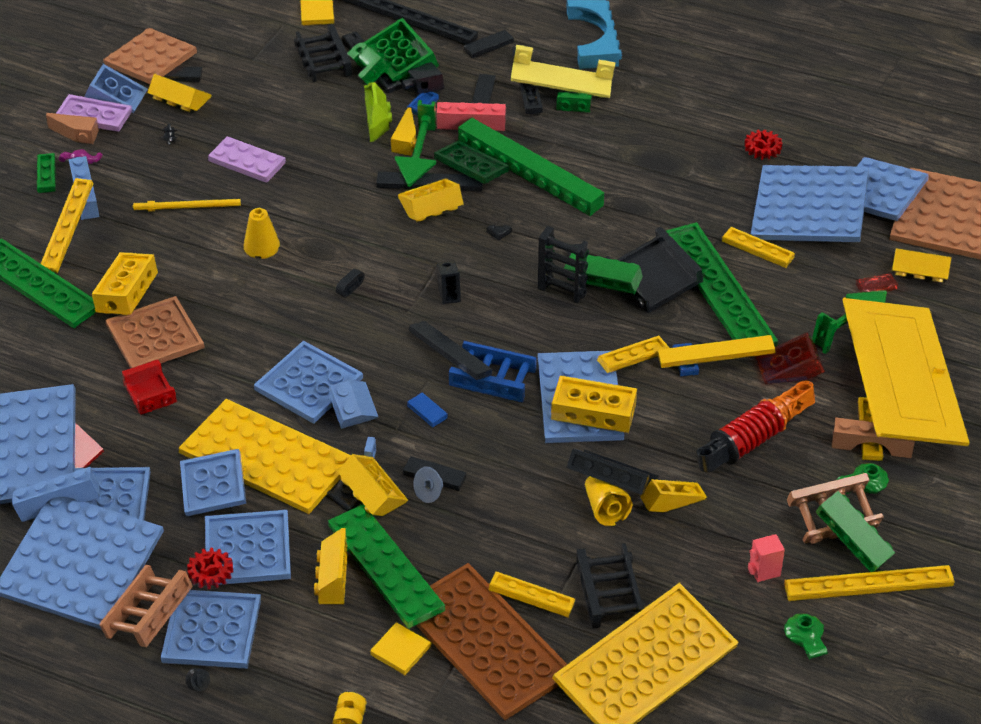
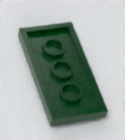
(471, 162)

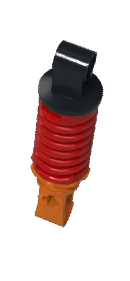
(754, 427)

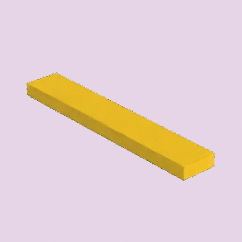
(67, 224)
(716, 351)

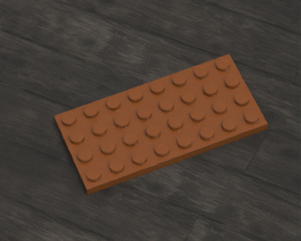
(491, 643)

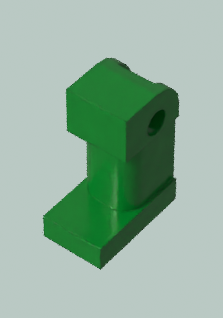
(373, 63)

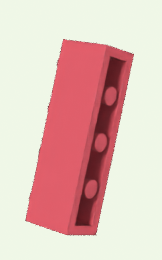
(455, 114)

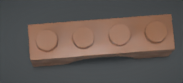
(850, 433)

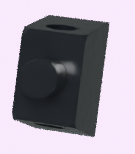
(424, 79)
(448, 276)

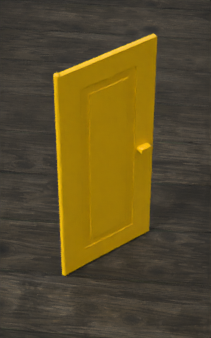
(904, 373)

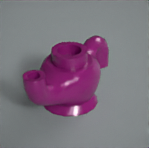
(80, 153)

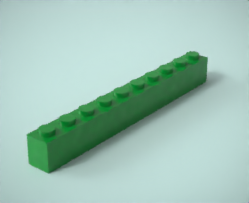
(532, 167)

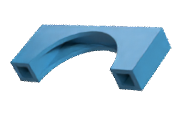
(604, 48)

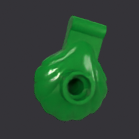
(877, 477)
(806, 632)

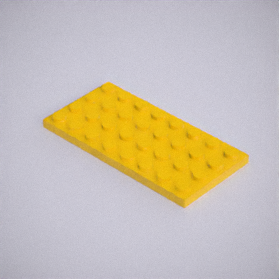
(272, 455)
(646, 660)

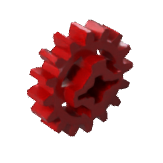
(763, 144)
(210, 568)

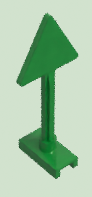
(413, 167)
(827, 326)

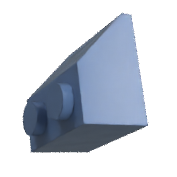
(352, 403)

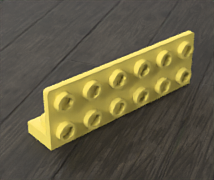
(561, 77)

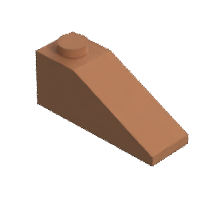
(76, 128)

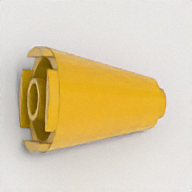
(260, 235)
(608, 501)

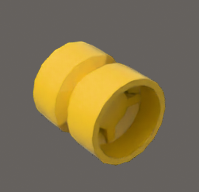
(349, 709)

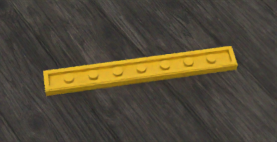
(869, 583)

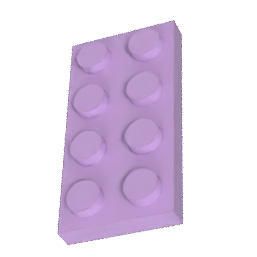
(108, 114)
(246, 159)

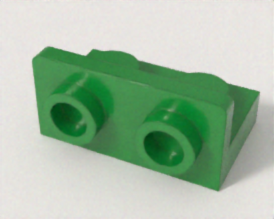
(573, 102)

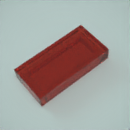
(877, 283)

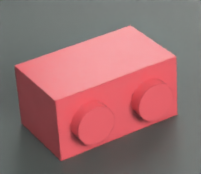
(766, 558)

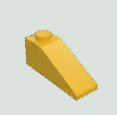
(404, 137)
(670, 495)

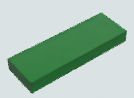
(46, 173)

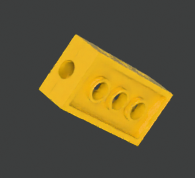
(124, 283)
(594, 404)

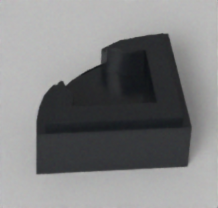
(499, 231)

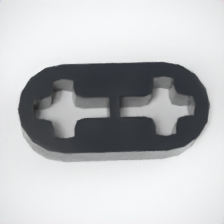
(350, 282)

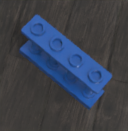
(496, 385)

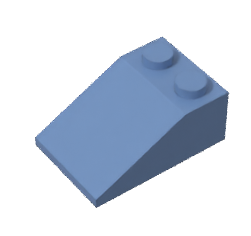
(115, 88)

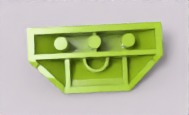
(377, 111)

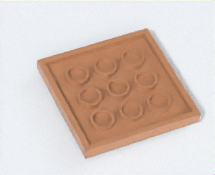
(150, 55)
(155, 333)

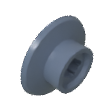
(427, 484)

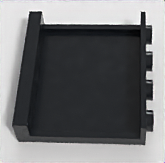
(665, 271)

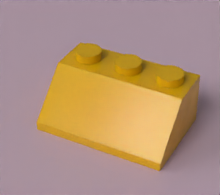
(177, 93)
(431, 199)
(921, 265)
(371, 485)
(332, 569)

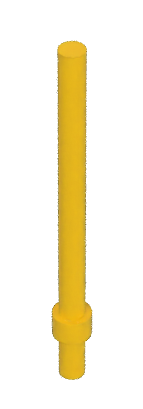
(152, 205)

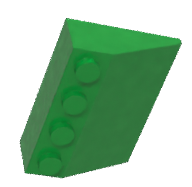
(401, 49)

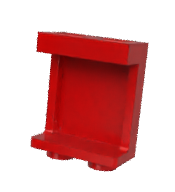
(148, 387)

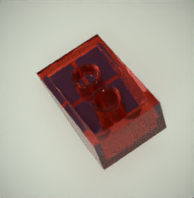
(791, 361)

